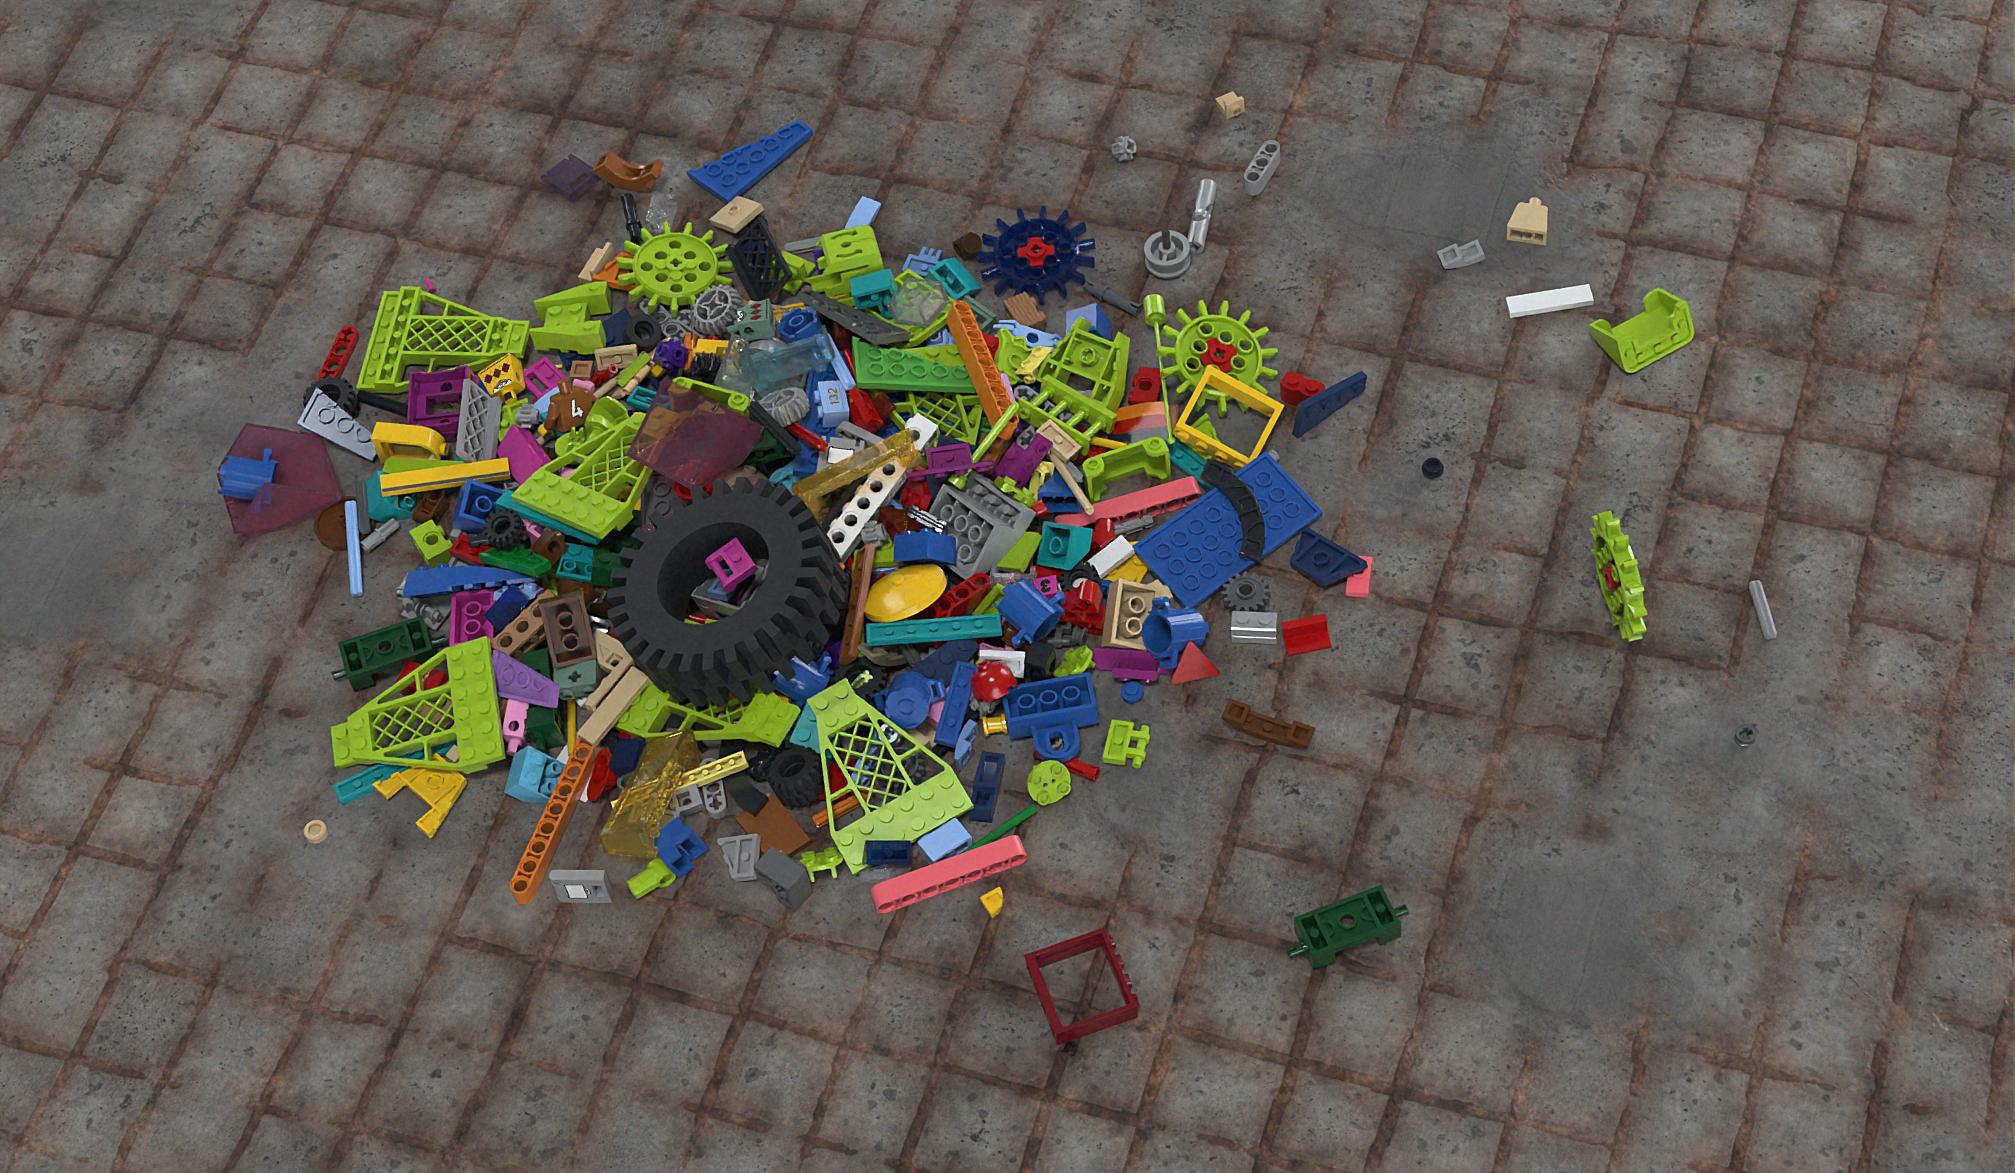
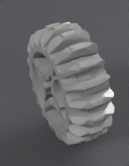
(715, 307)
(786, 405)

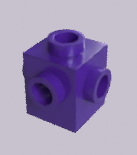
(670, 355)

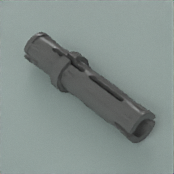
(1105, 294)

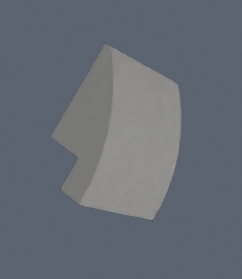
(981, 521)

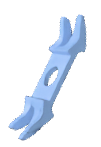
(1018, 330)

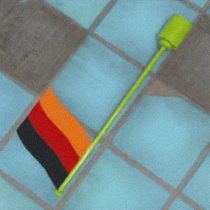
(1148, 418)

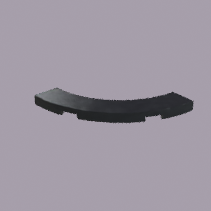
(1245, 504)
(738, 784)

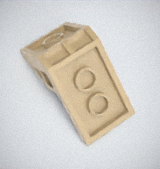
(614, 662)

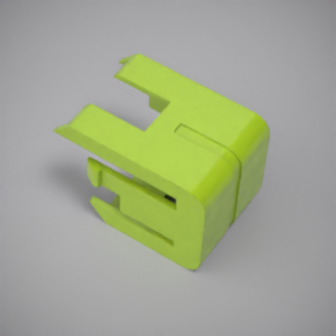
(847, 256)

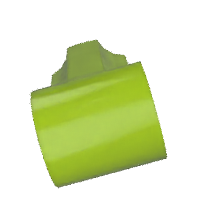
(655, 875)

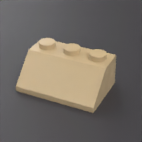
(1125, 613)

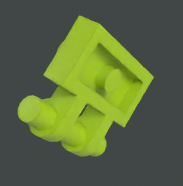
(1119, 740)

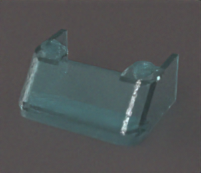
(787, 360)

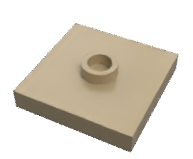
(736, 214)

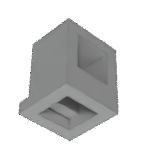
(689, 793)

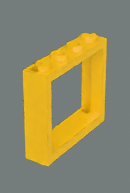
(1239, 392)

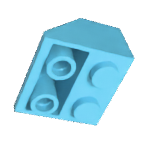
(533, 776)

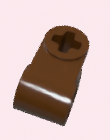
(431, 506)

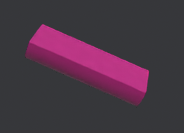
(523, 453)

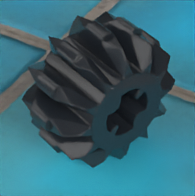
(705, 367)

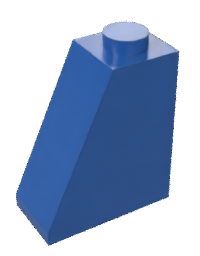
(1058, 495)

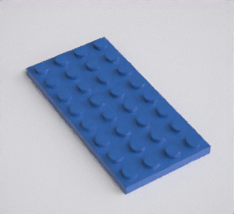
(1203, 542)

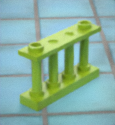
(1073, 401)

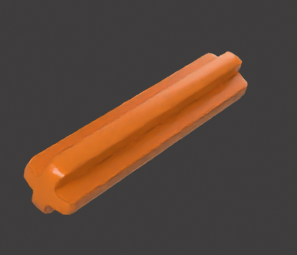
(840, 808)

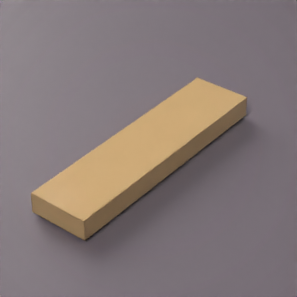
(613, 706)

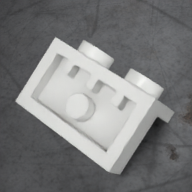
(1012, 659)

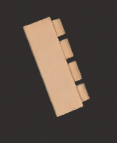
(639, 376)

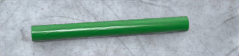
(1004, 828)

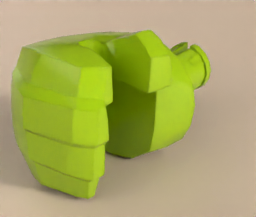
(604, 415)

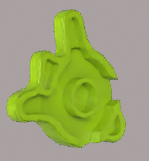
(1011, 354)

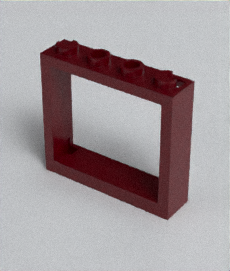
(1071, 948)

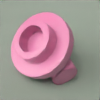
(585, 384)

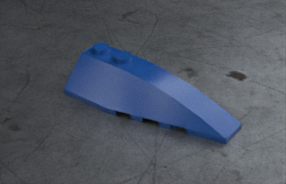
(446, 580)

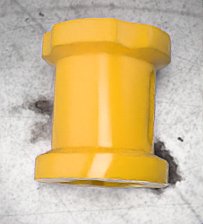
(994, 725)

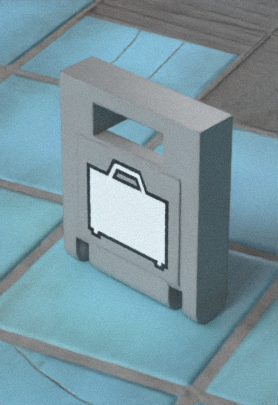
(836, 451)
(578, 886)

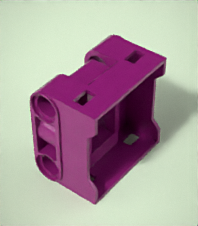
(434, 389)

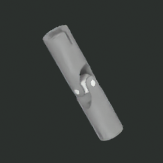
(1201, 216)

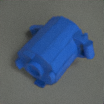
(245, 477)
(1030, 611)
(1169, 630)
(808, 681)
(909, 698)

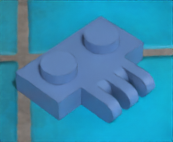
(923, 262)

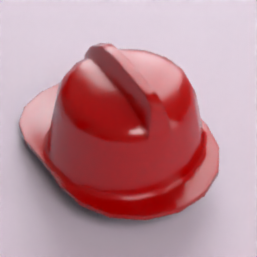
(602, 775)

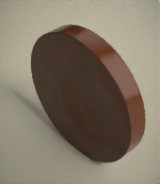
(331, 526)

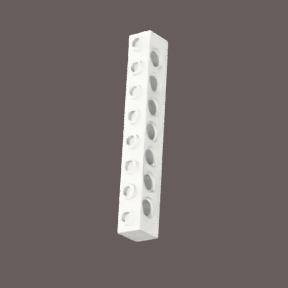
(890, 484)

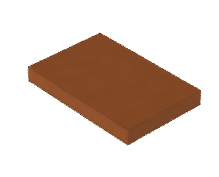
(775, 828)

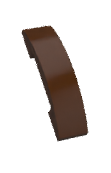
(1265, 727)

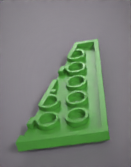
(904, 370)

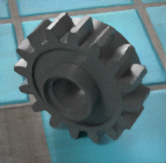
(1246, 593)
(913, 766)

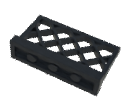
(749, 273)

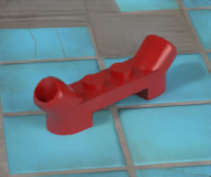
(1101, 537)

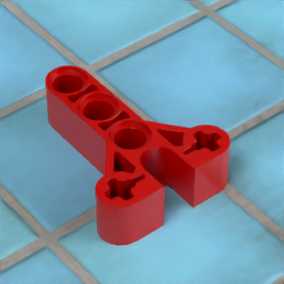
(972, 590)
(1084, 607)

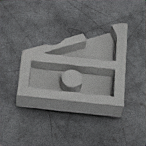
(741, 855)

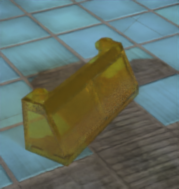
(896, 447)
(647, 794)

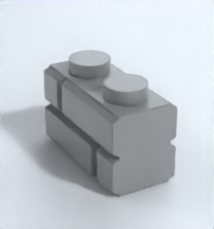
(1254, 627)

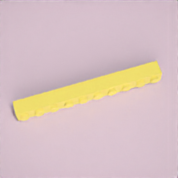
(712, 771)

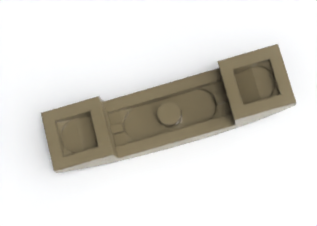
(890, 654)

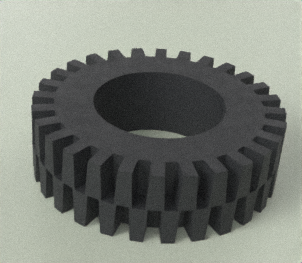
(761, 635)

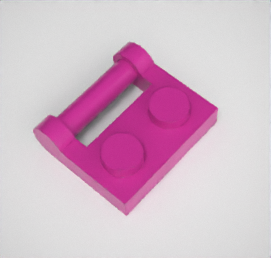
(545, 373)
(737, 560)

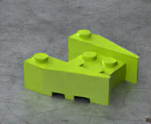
(568, 319)
(1091, 359)

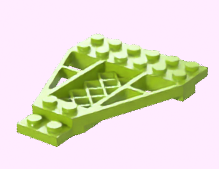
(395, 334)
(951, 357)
(593, 506)
(474, 710)
(762, 720)
(905, 817)

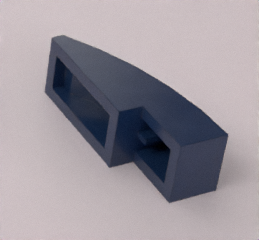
(986, 786)

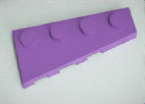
(522, 683)

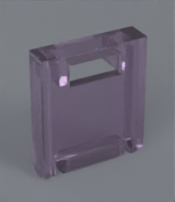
(567, 173)

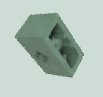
(578, 679)

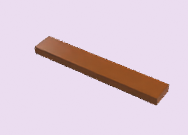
(857, 604)

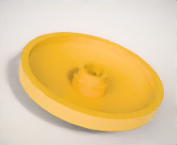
(904, 592)

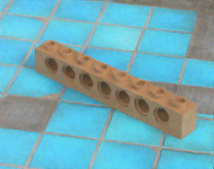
(513, 633)

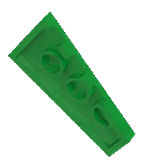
(517, 560)

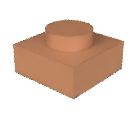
(581, 370)

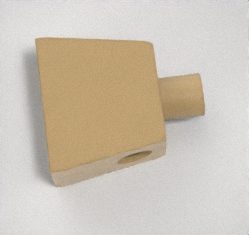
(1528, 223)

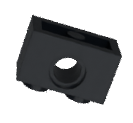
(1040, 662)

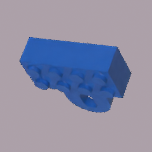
(1051, 710)

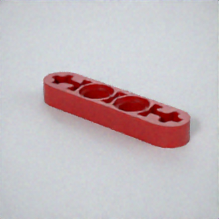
(340, 359)

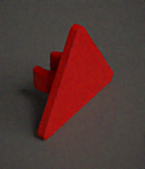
(1193, 665)

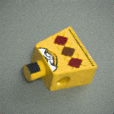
(504, 378)

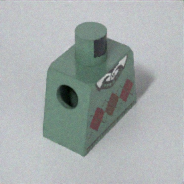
(754, 321)

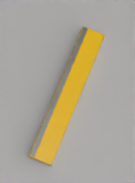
(444, 476)

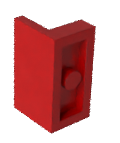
(863, 411)
(1306, 635)

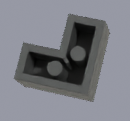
(785, 877)

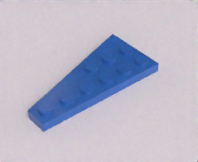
(749, 163)

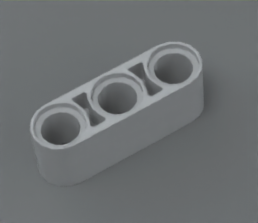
(1262, 167)

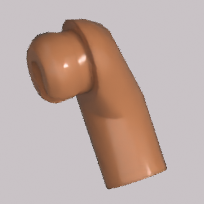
(1174, 415)

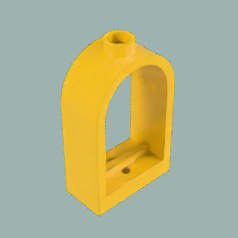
(388, 433)

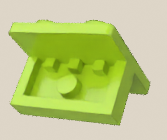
(800, 269)

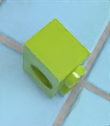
(431, 543)

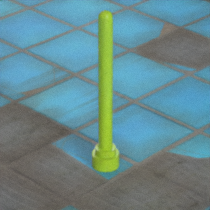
(959, 480)

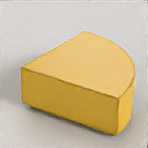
(993, 901)

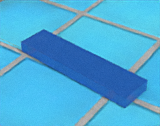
(955, 705)

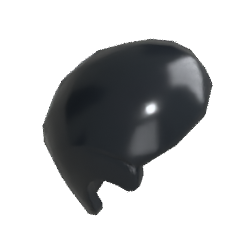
(760, 763)

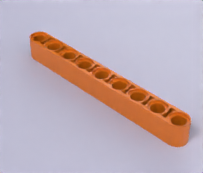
(980, 366)
(556, 823)

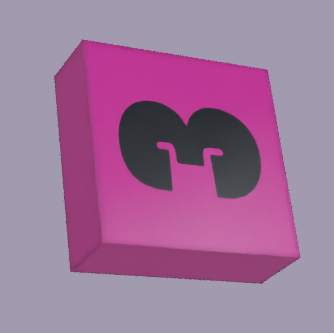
(1047, 586)

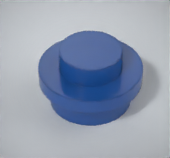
(1132, 692)

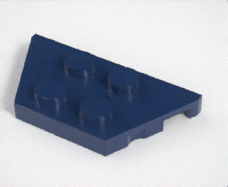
(1324, 559)

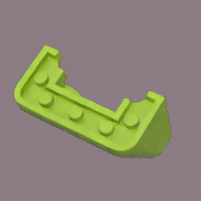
(1649, 335)
(733, 400)
(1143, 456)

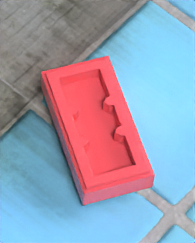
(1359, 582)

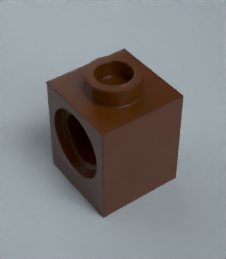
(541, 545)

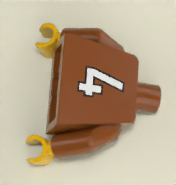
(567, 408)

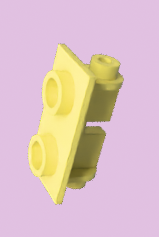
(1030, 366)
(1040, 476)

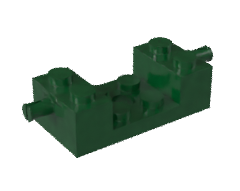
(603, 560)
(364, 657)
(543, 722)
(1323, 934)

